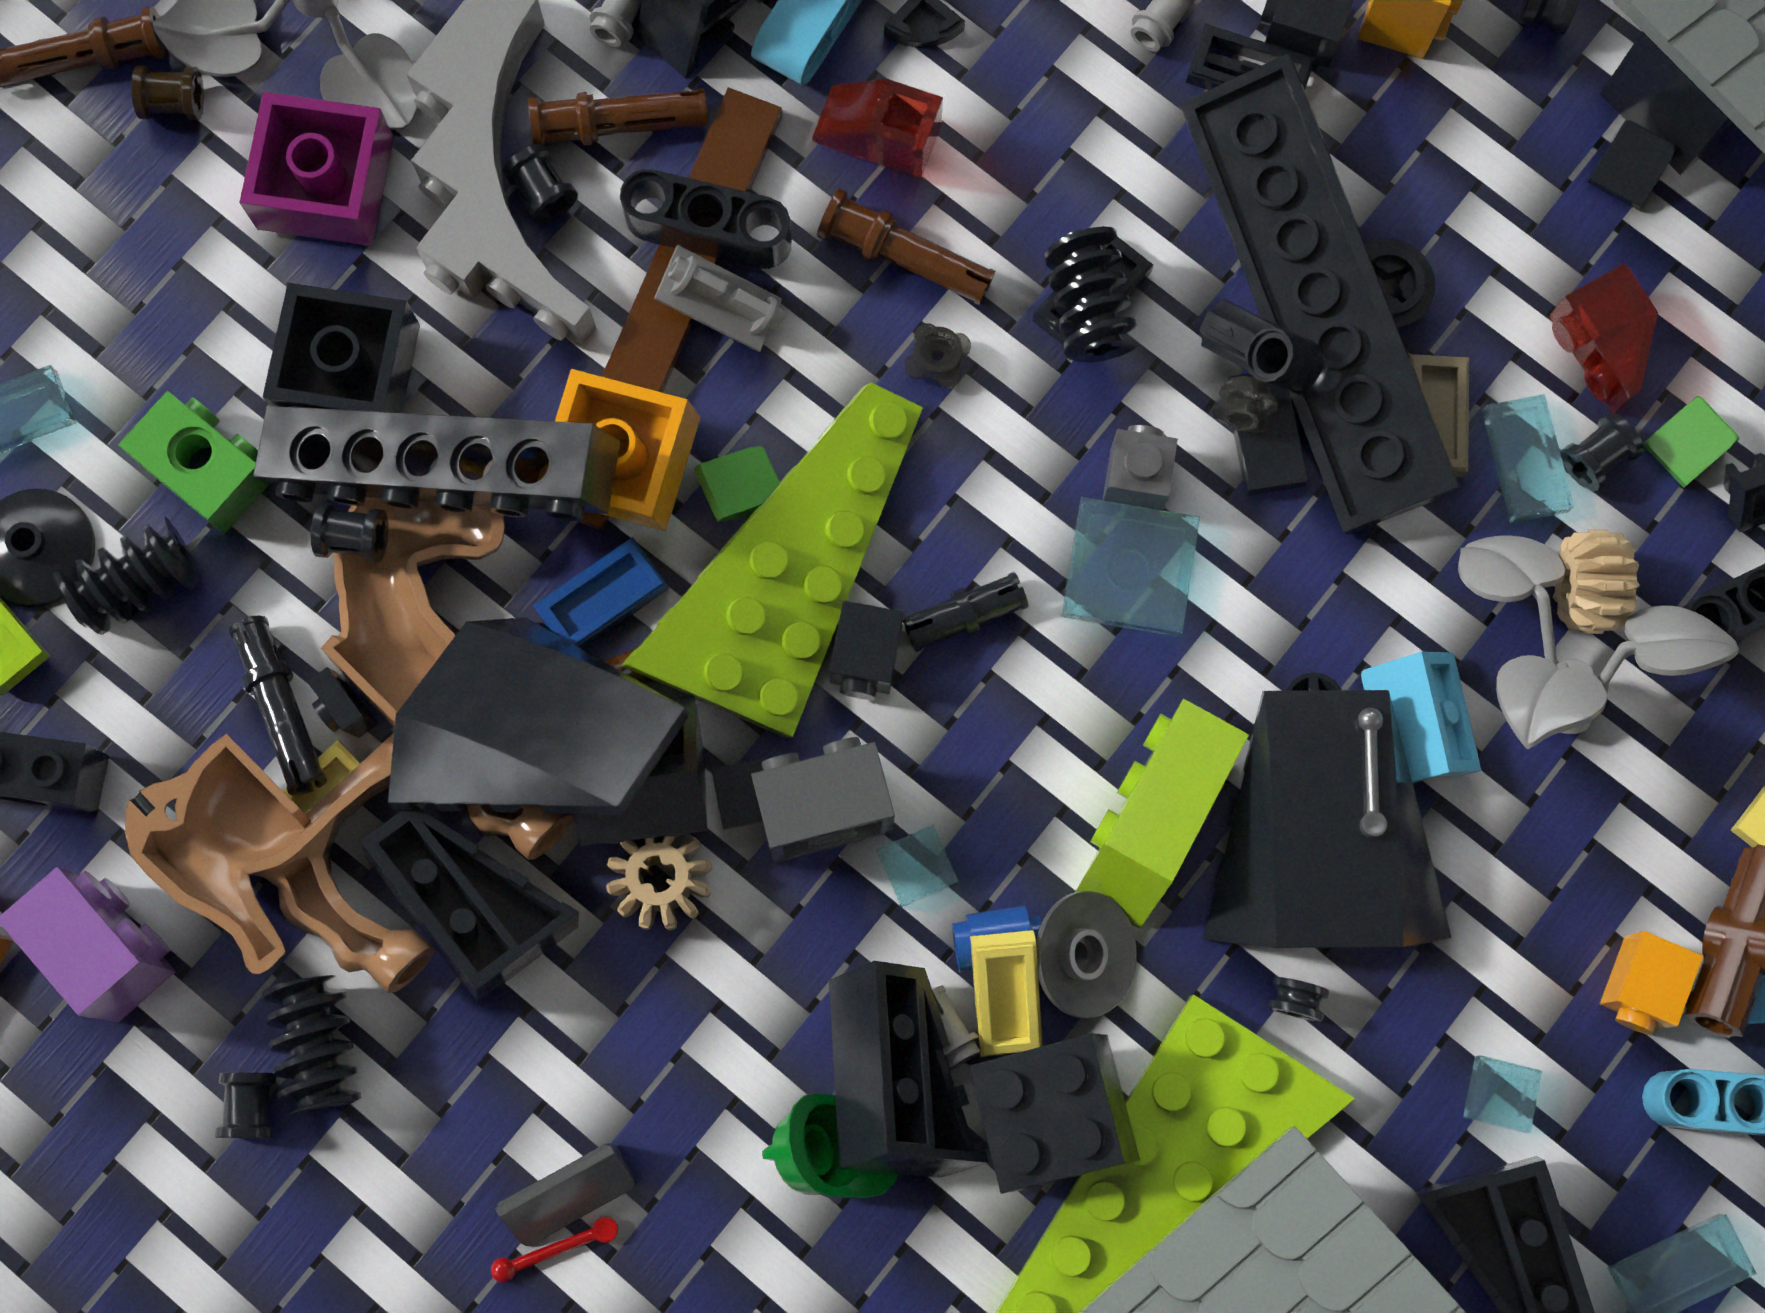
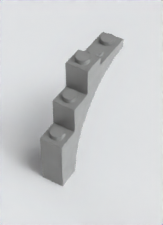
(465, 88)

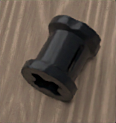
(540, 184)
(1602, 451)
(349, 533)
(246, 1105)

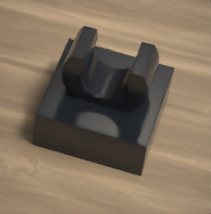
(1746, 494)

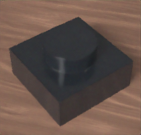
(340, 704)

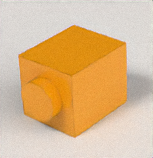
(1650, 982)

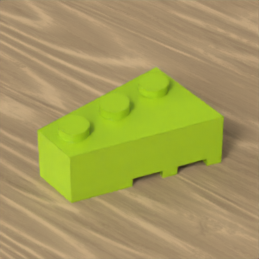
(1162, 809)

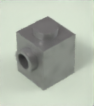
(1140, 467)

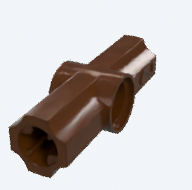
(1733, 953)

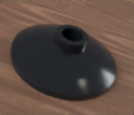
(61, 538)

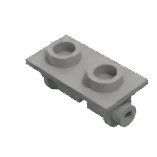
(719, 299)

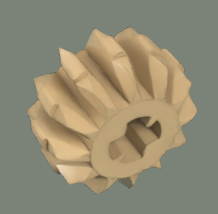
(1597, 581)
(645, 894)

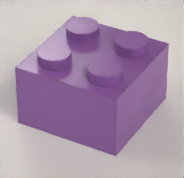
(88, 944)

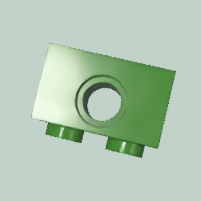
(170, 437)

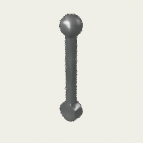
(1373, 823)

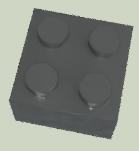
(823, 799)

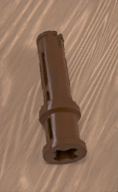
(102, 44)
(589, 118)
(881, 237)

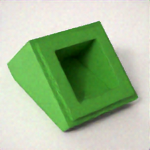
(1691, 441)
(737, 483)

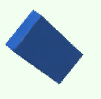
(602, 595)

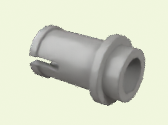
(613, 21)
(1155, 25)
(962, 1043)

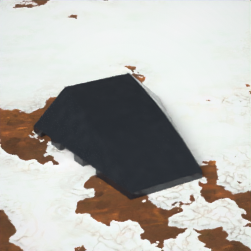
(527, 722)
(1295, 845)

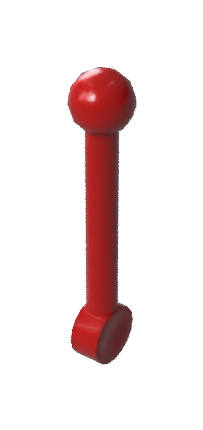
(603, 1230)

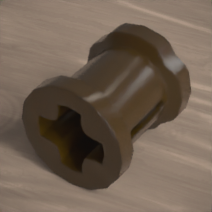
(167, 93)

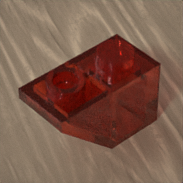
(882, 123)
(1609, 333)

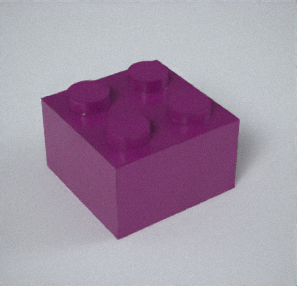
(317, 168)

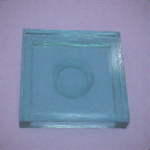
(1130, 566)

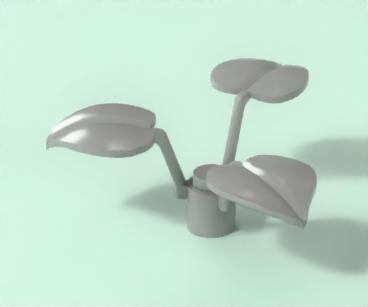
(223, 42)
(1566, 696)

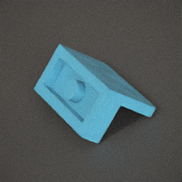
(1428, 713)

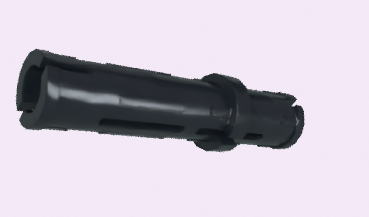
(270, 684)

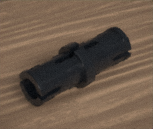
(965, 611)

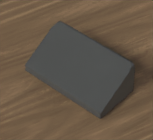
(566, 1194)

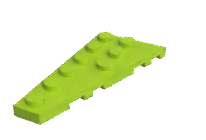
(774, 594)
(1197, 1120)

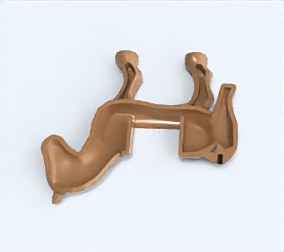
(244, 825)

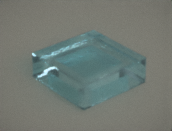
(917, 866)
(1502, 1094)

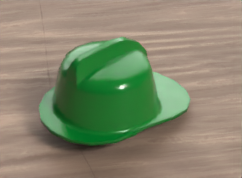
(809, 1155)

